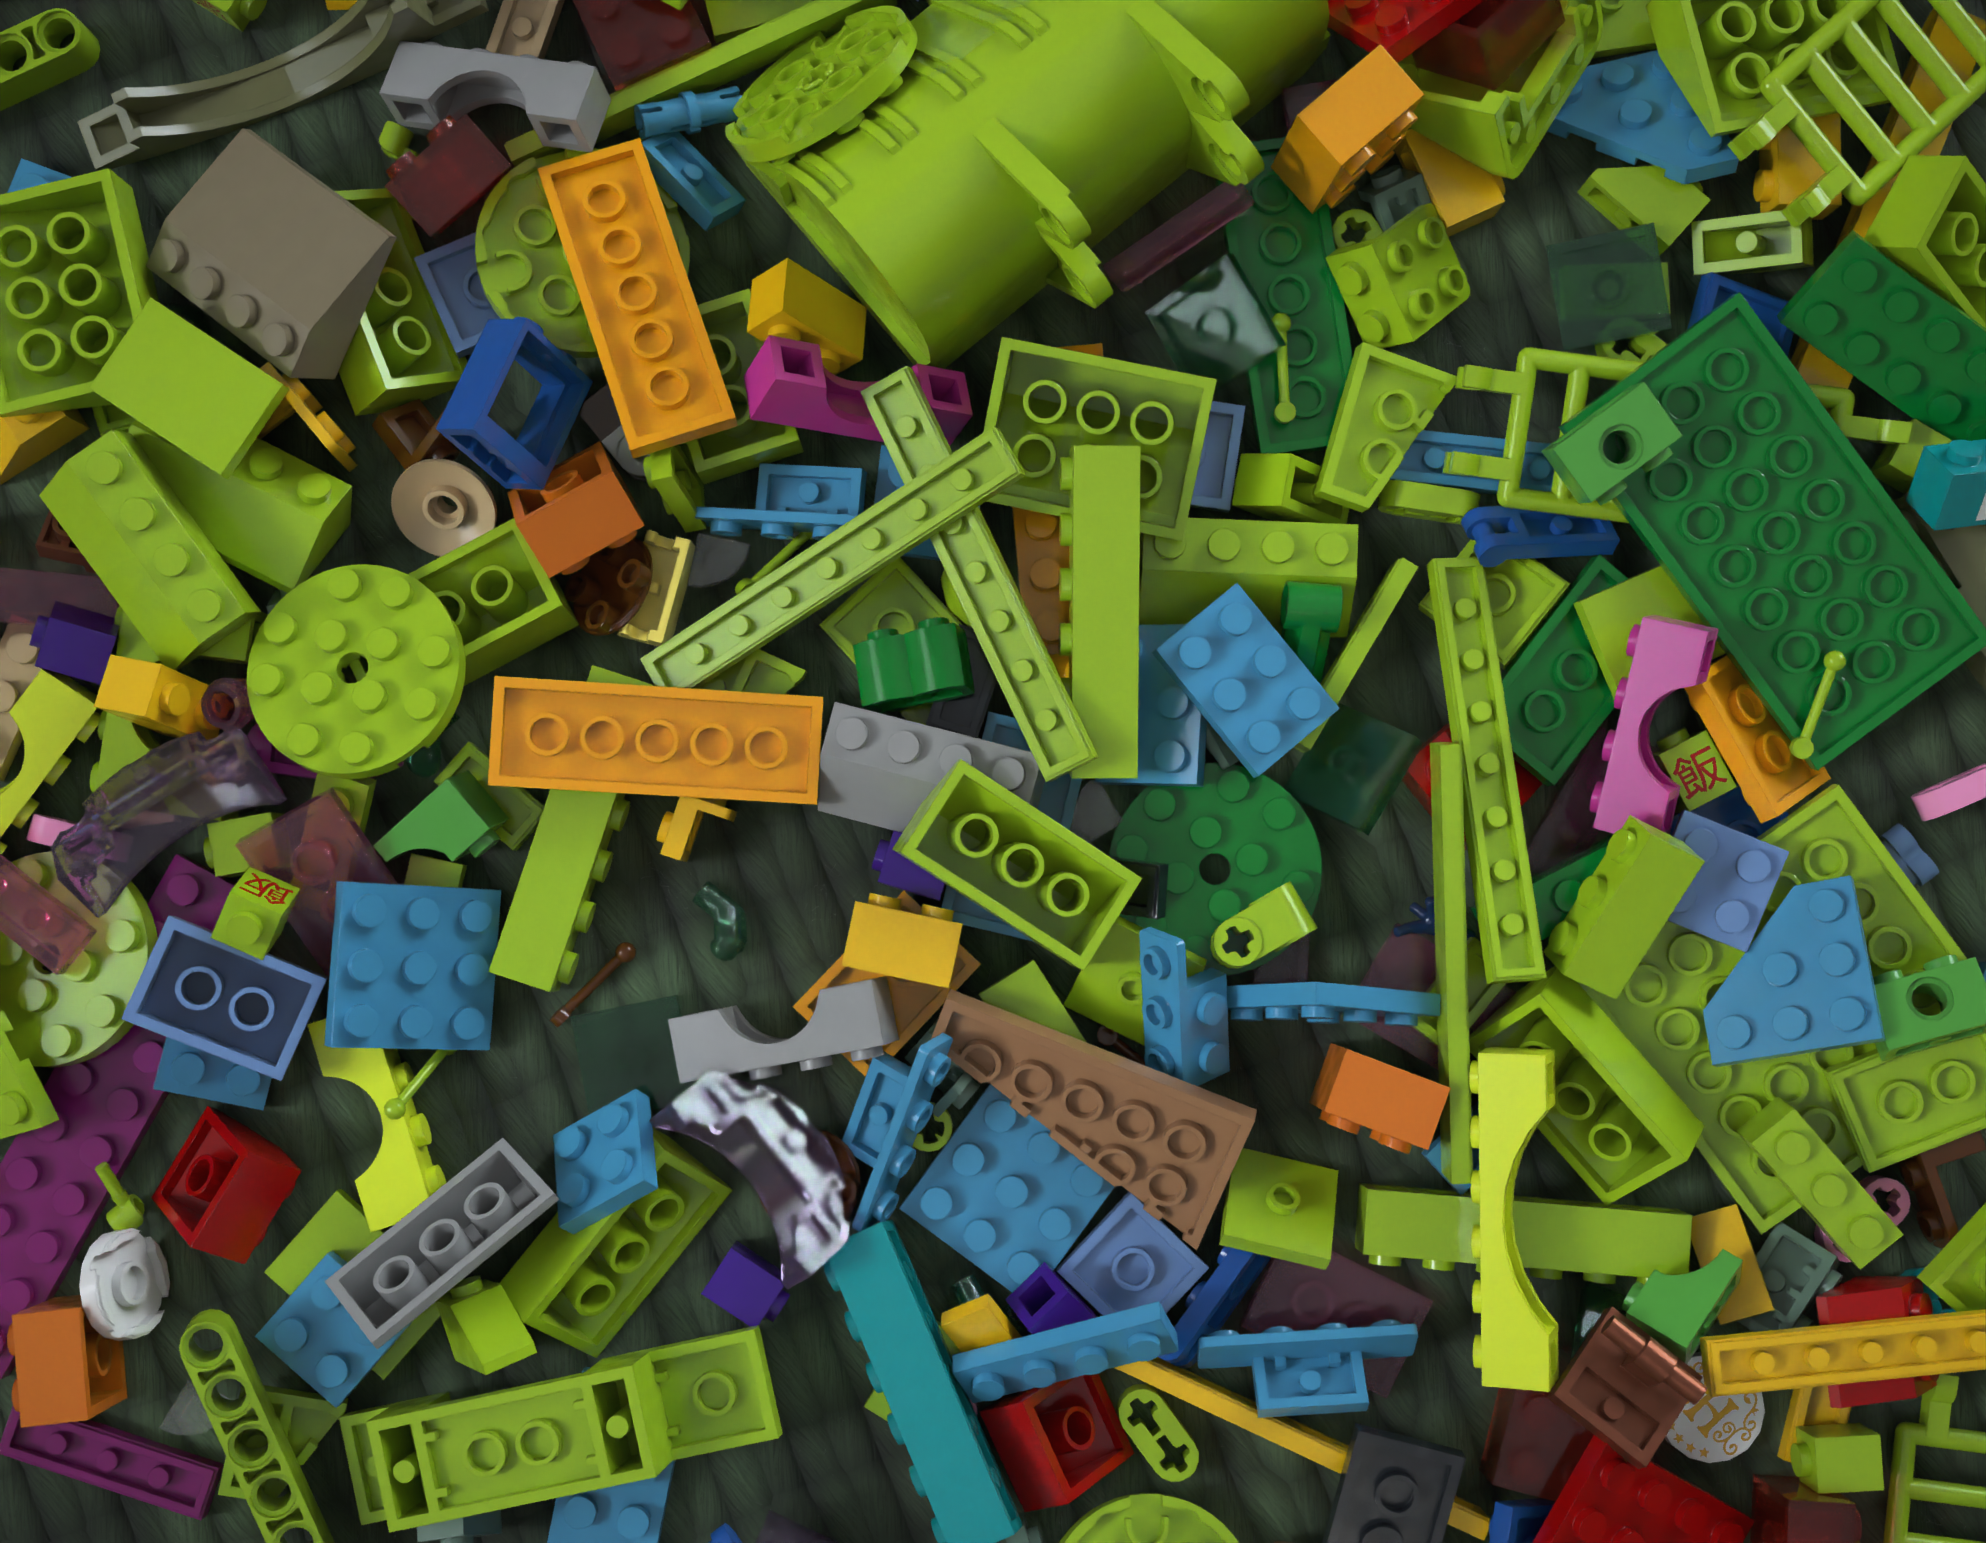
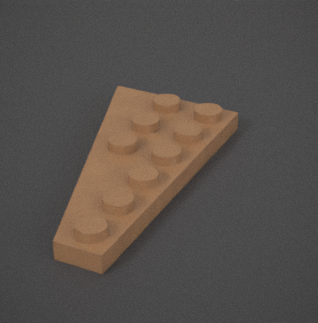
(1118, 1117)

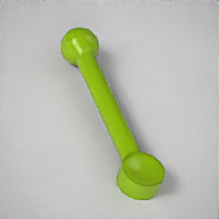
(1284, 410)
(774, 563)
(1802, 746)
(395, 1107)

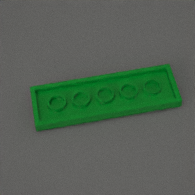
(1286, 264)
(1895, 337)

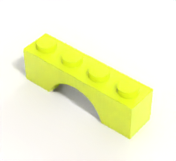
(49, 718)
(403, 1169)

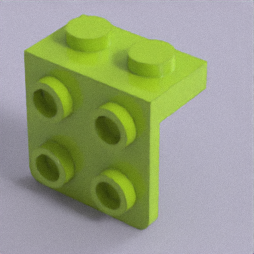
(1400, 279)

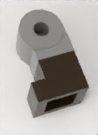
(603, 419)

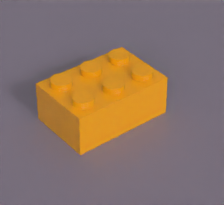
(1348, 131)

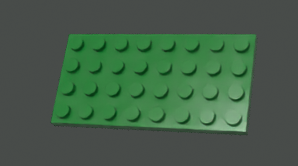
(1786, 536)

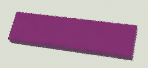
(117, 1462)

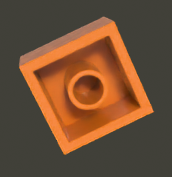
(576, 512)
(1373, 1094)
(63, 1364)

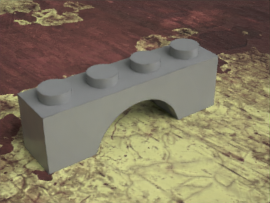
(436, 81)
(846, 1019)

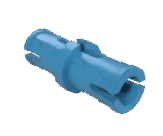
(686, 112)

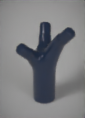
(1427, 922)

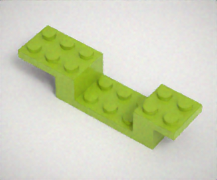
(560, 1435)

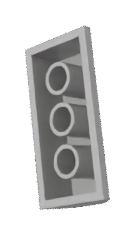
(886, 766)
(440, 1242)

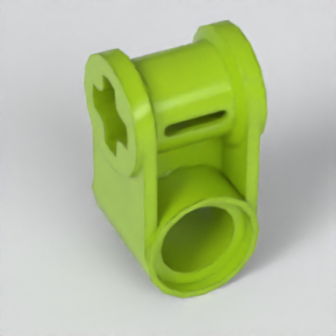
(1269, 925)

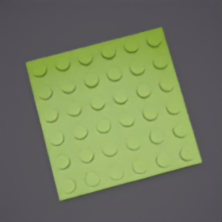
(1684, 970)

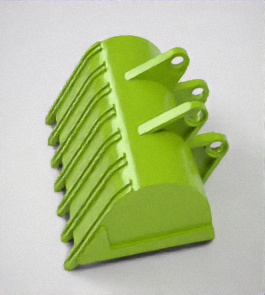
(1031, 143)

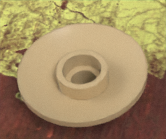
(432, 522)

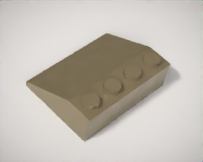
(273, 257)

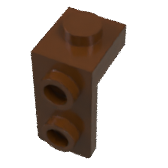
(413, 434)
(1923, 1178)

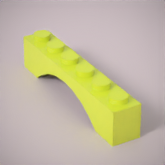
(1516, 1329)

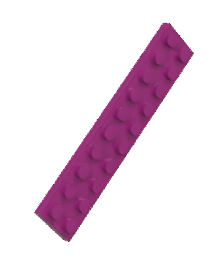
(103, 1113)

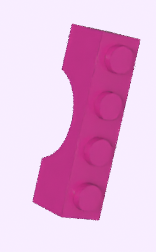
(796, 390)
(1665, 658)

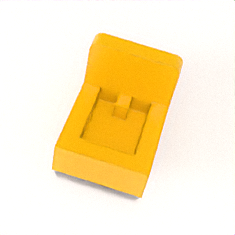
(681, 827)

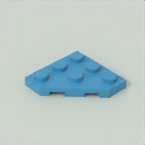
(1642, 114)
(1800, 982)
(1327, 1001)

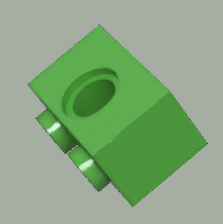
(1580, 454)
(1955, 986)

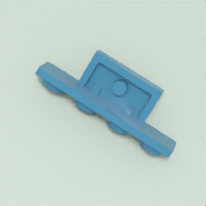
(794, 501)
(1181, 1014)
(887, 1119)
(1309, 1368)

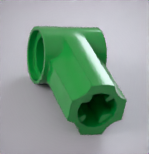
(1308, 618)

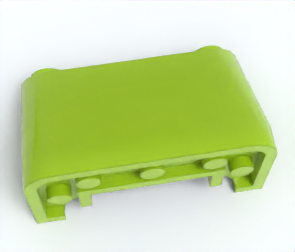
(1507, 124)

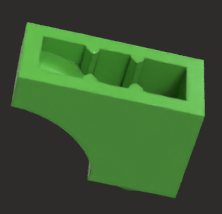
(451, 820)
(1683, 1306)

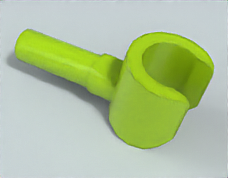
(395, 140)
(129, 1208)

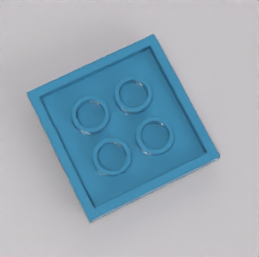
(412, 967)
(1006, 1192)

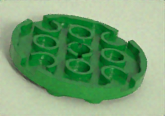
(1234, 816)

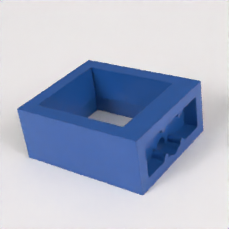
(466, 422)

